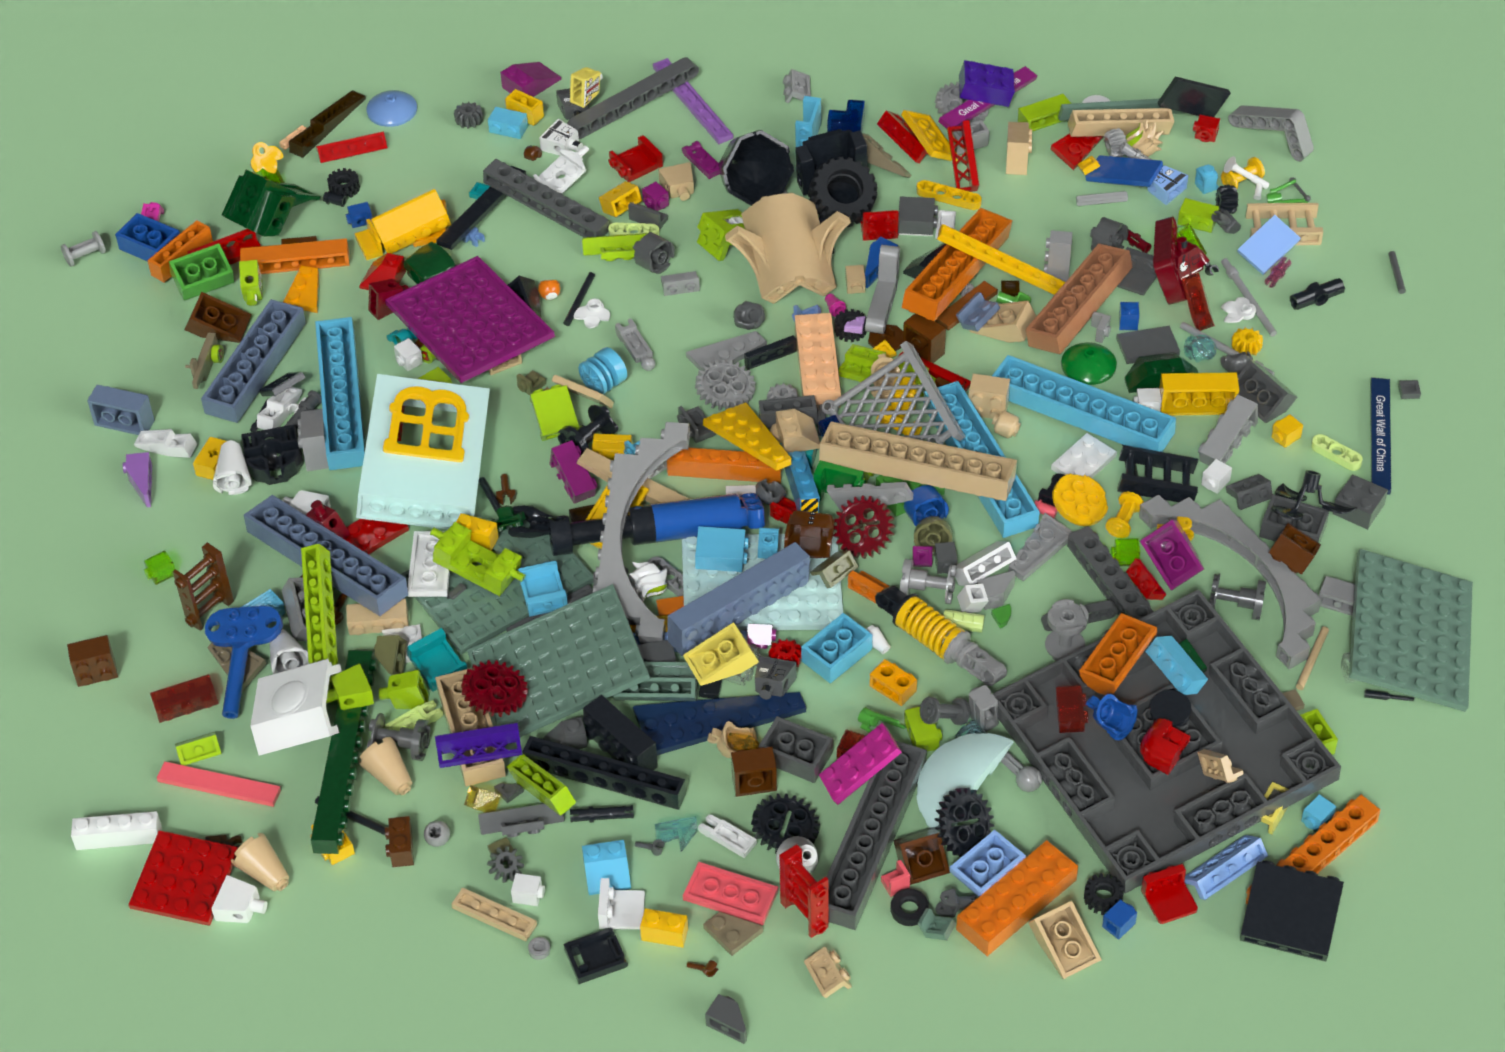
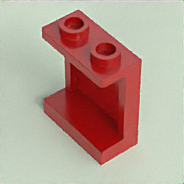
(637, 160)

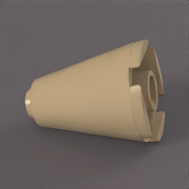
(387, 766)
(261, 862)

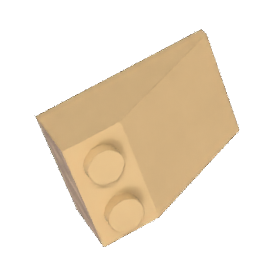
(1009, 322)
(1065, 940)

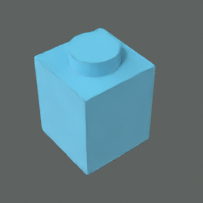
(1318, 812)

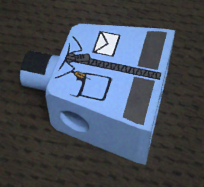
(1168, 184)

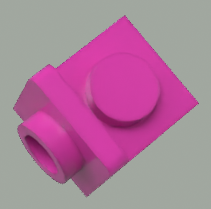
(152, 210)

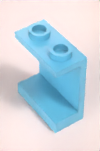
(811, 120)

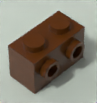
(400, 841)

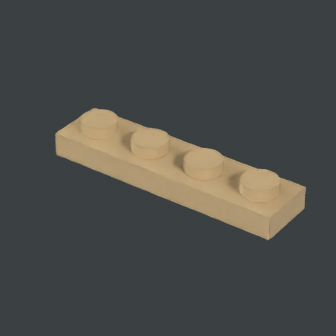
(494, 914)

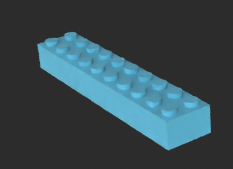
(340, 393)
(1086, 406)
(1019, 510)

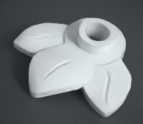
(1238, 310)
(592, 313)

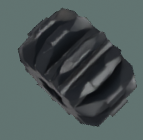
(1227, 199)

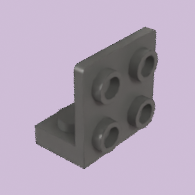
(1141, 275)

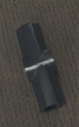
(1317, 294)

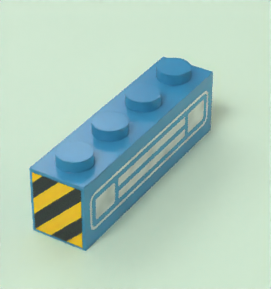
(802, 483)

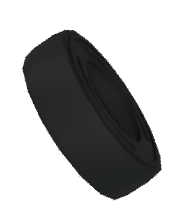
(903, 896)

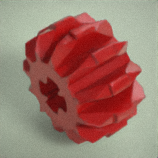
(786, 650)

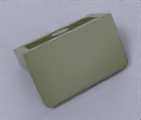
(835, 568)

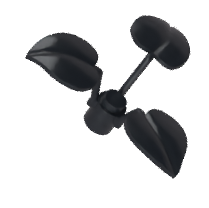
(1309, 485)

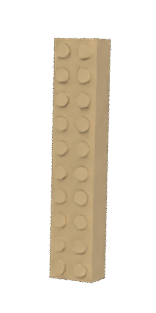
(918, 461)

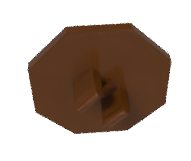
(892, 335)

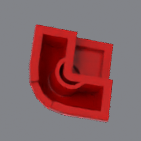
(1163, 745)

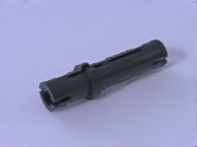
(602, 813)

